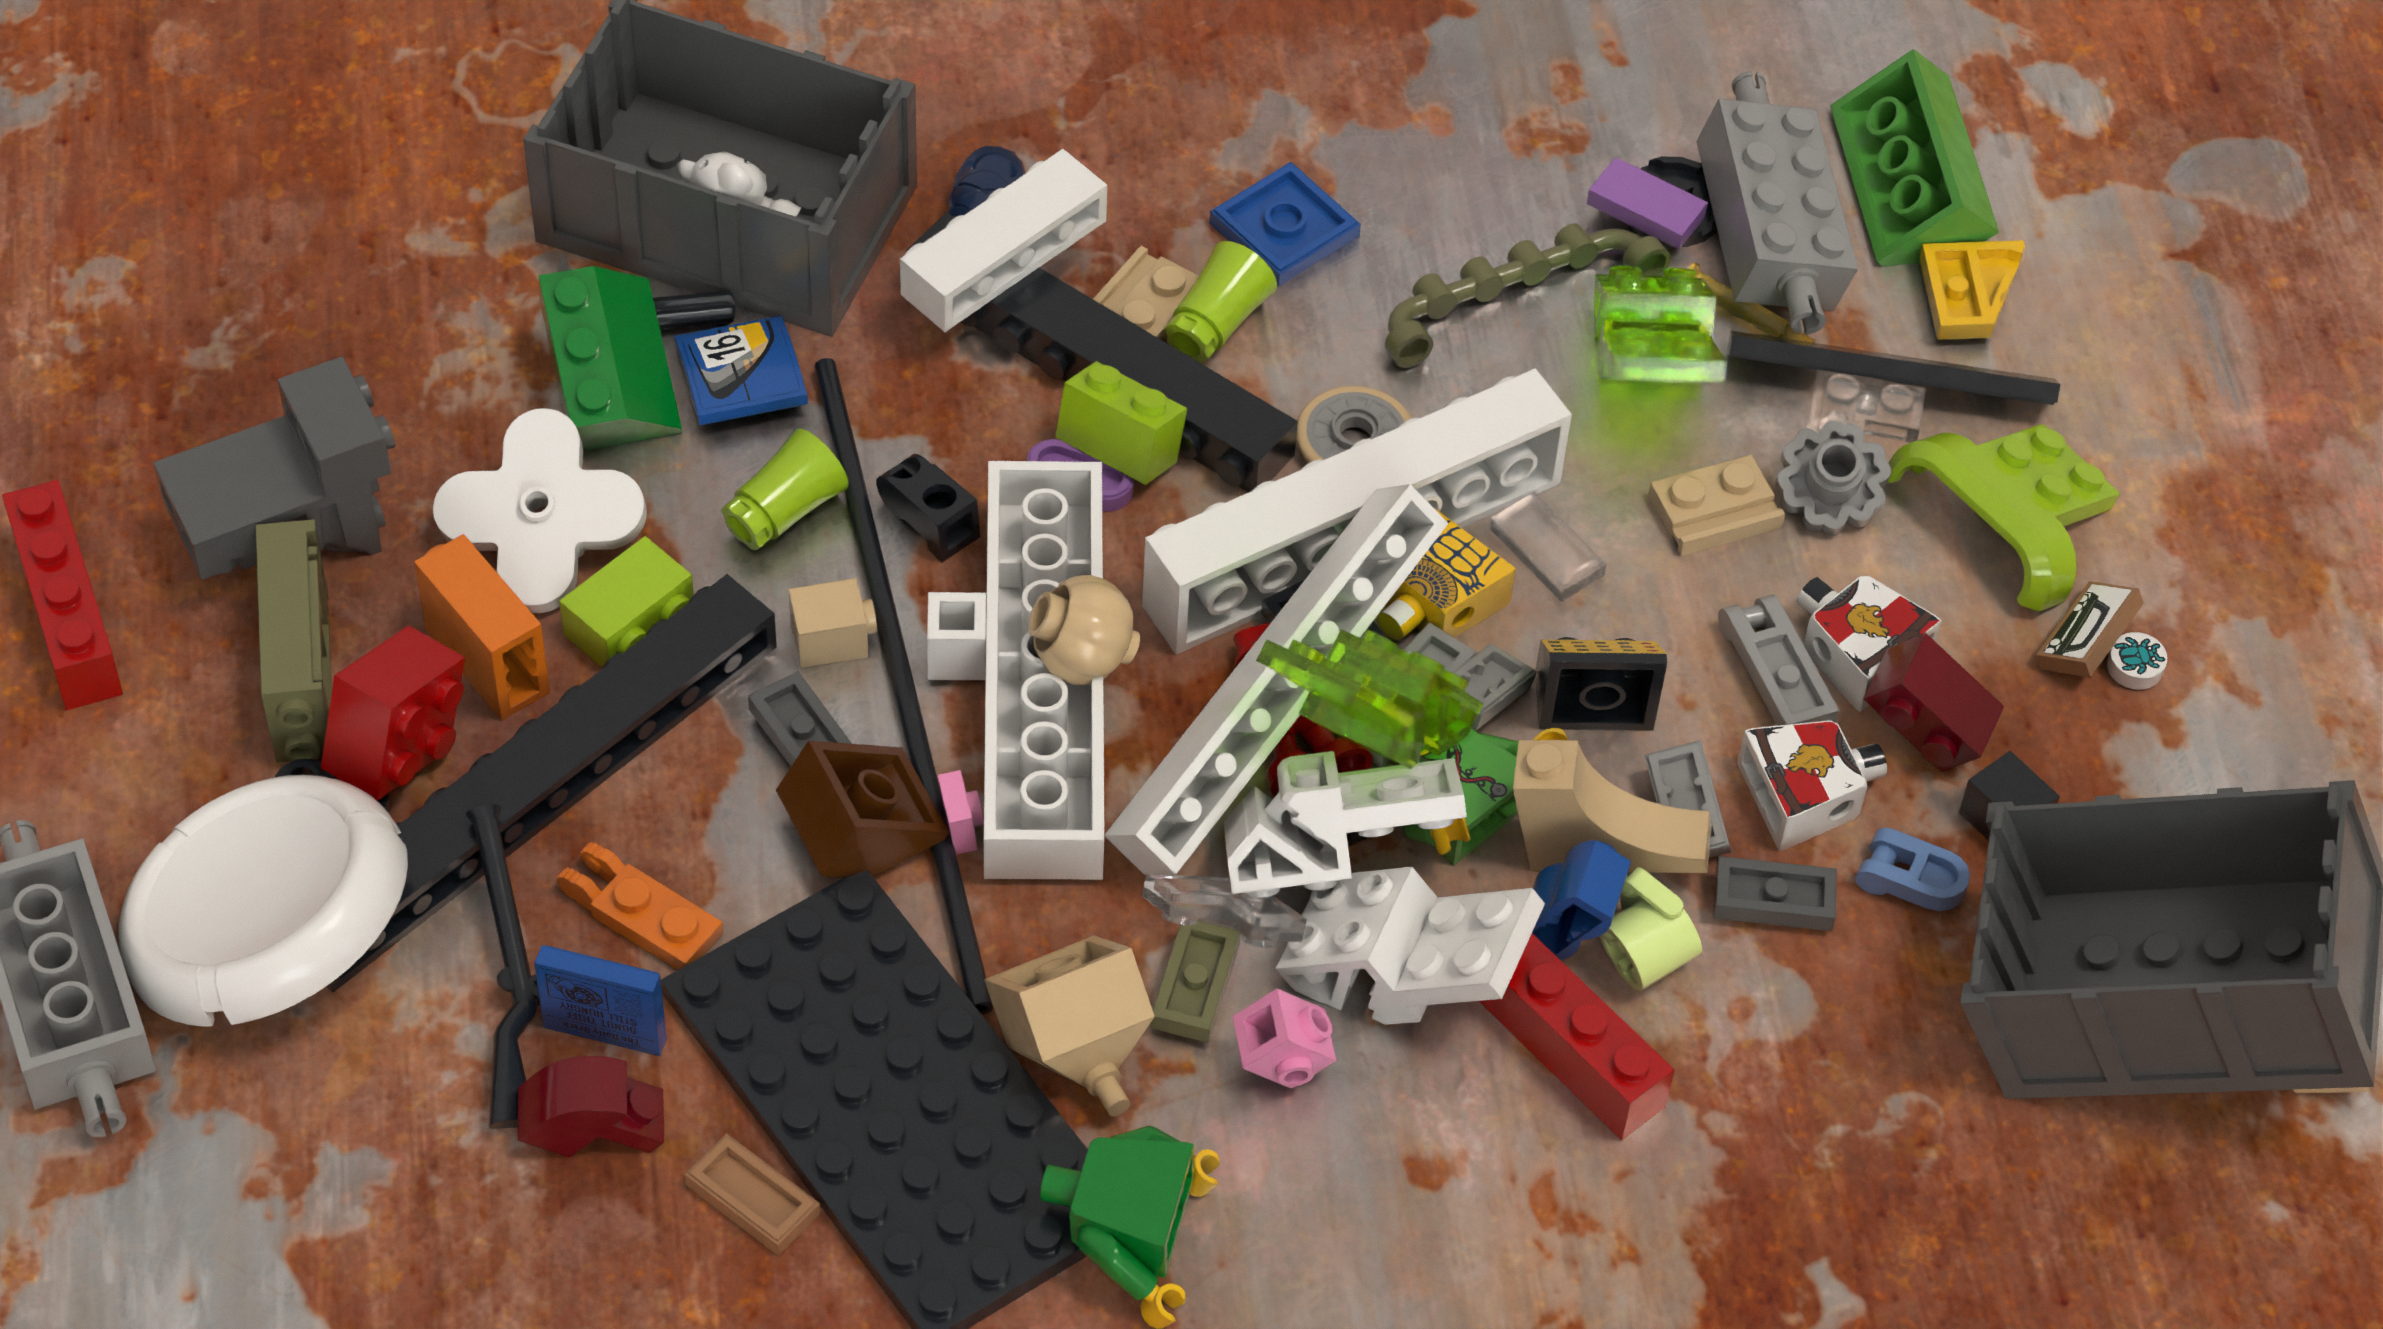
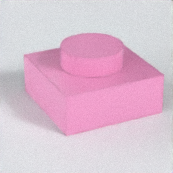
(962, 811)

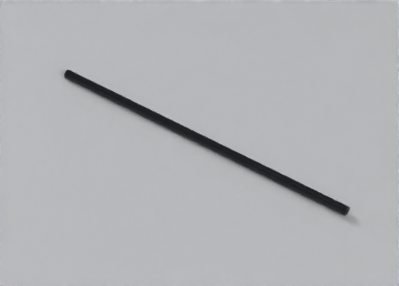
(902, 681)

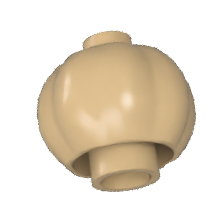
(1083, 629)

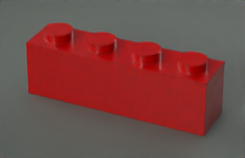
(62, 595)
(1582, 1041)

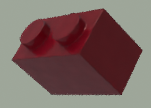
(1933, 702)

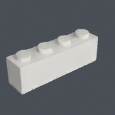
(1003, 239)

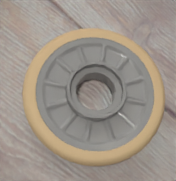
(1343, 408)

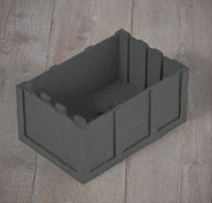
(685, 89)
(2180, 944)

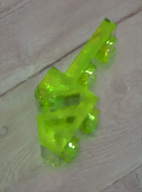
(1656, 327)
(1378, 695)

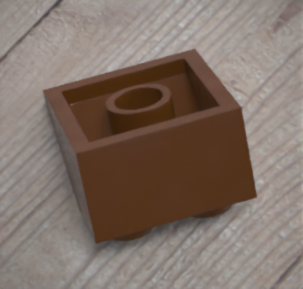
(859, 807)

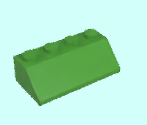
(1912, 161)

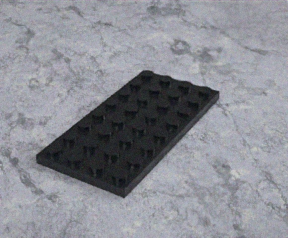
(888, 1101)

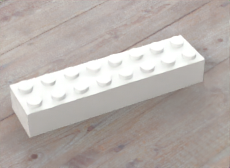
(1461, 459)
(1039, 730)

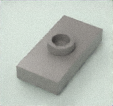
(1495, 680)
(1684, 782)

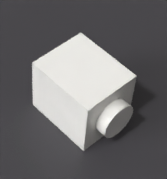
(956, 636)

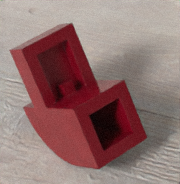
(589, 1099)

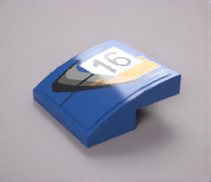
(741, 370)

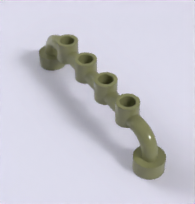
(1410, 342)

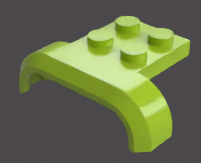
(2025, 491)

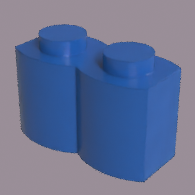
(1579, 896)

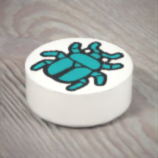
(2137, 661)

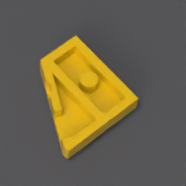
(1968, 284)

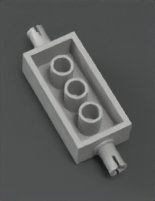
(1776, 204)
(65, 981)

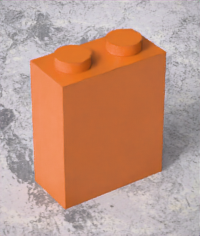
(486, 623)

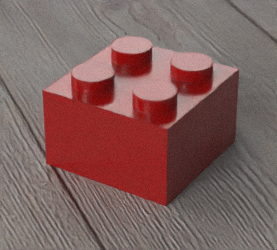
(393, 712)

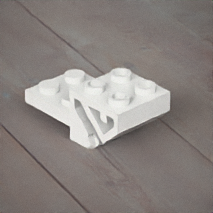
(1305, 826)
(1409, 942)

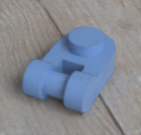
(1935, 878)

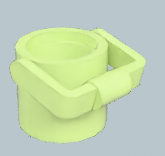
(1650, 932)

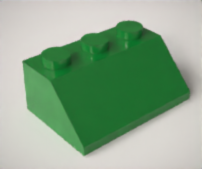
(608, 356)

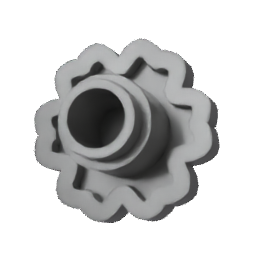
(1833, 477)

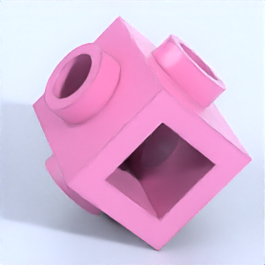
(1284, 1038)

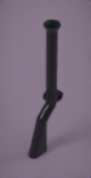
(514, 978)

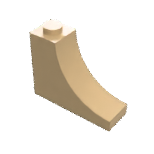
(1569, 803)

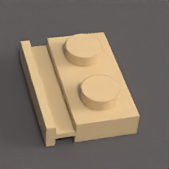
(1147, 291)
(1716, 504)

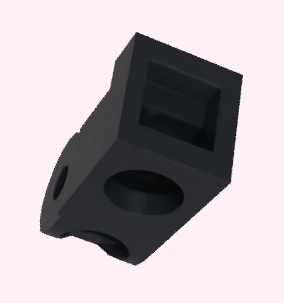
(931, 505)

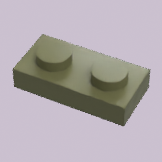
(1195, 980)

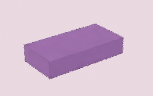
(1647, 203)

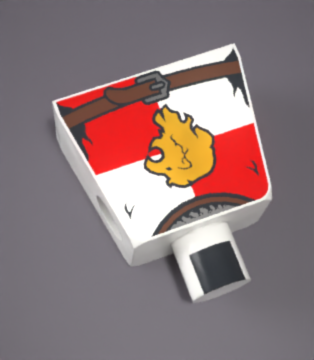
(1856, 628)
(1806, 778)

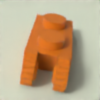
(641, 908)

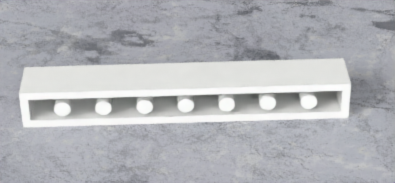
(1257, 704)

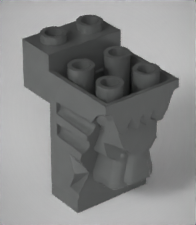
(298, 467)

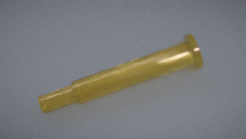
(1750, 312)

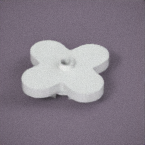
(541, 470)

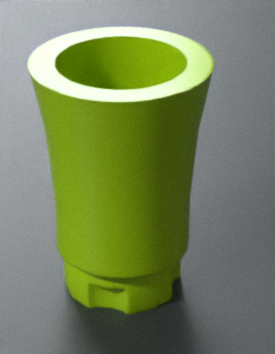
(1220, 300)
(785, 490)

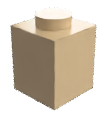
(830, 622)

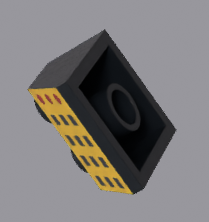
(1599, 684)

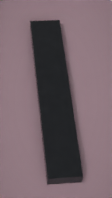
(1893, 367)

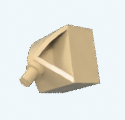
(1076, 1013)

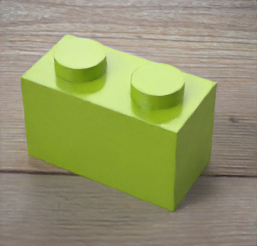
(1121, 422)
(624, 600)

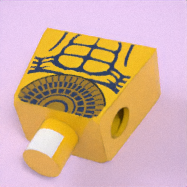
(1450, 587)

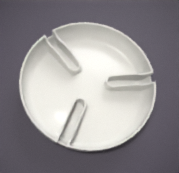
(260, 899)

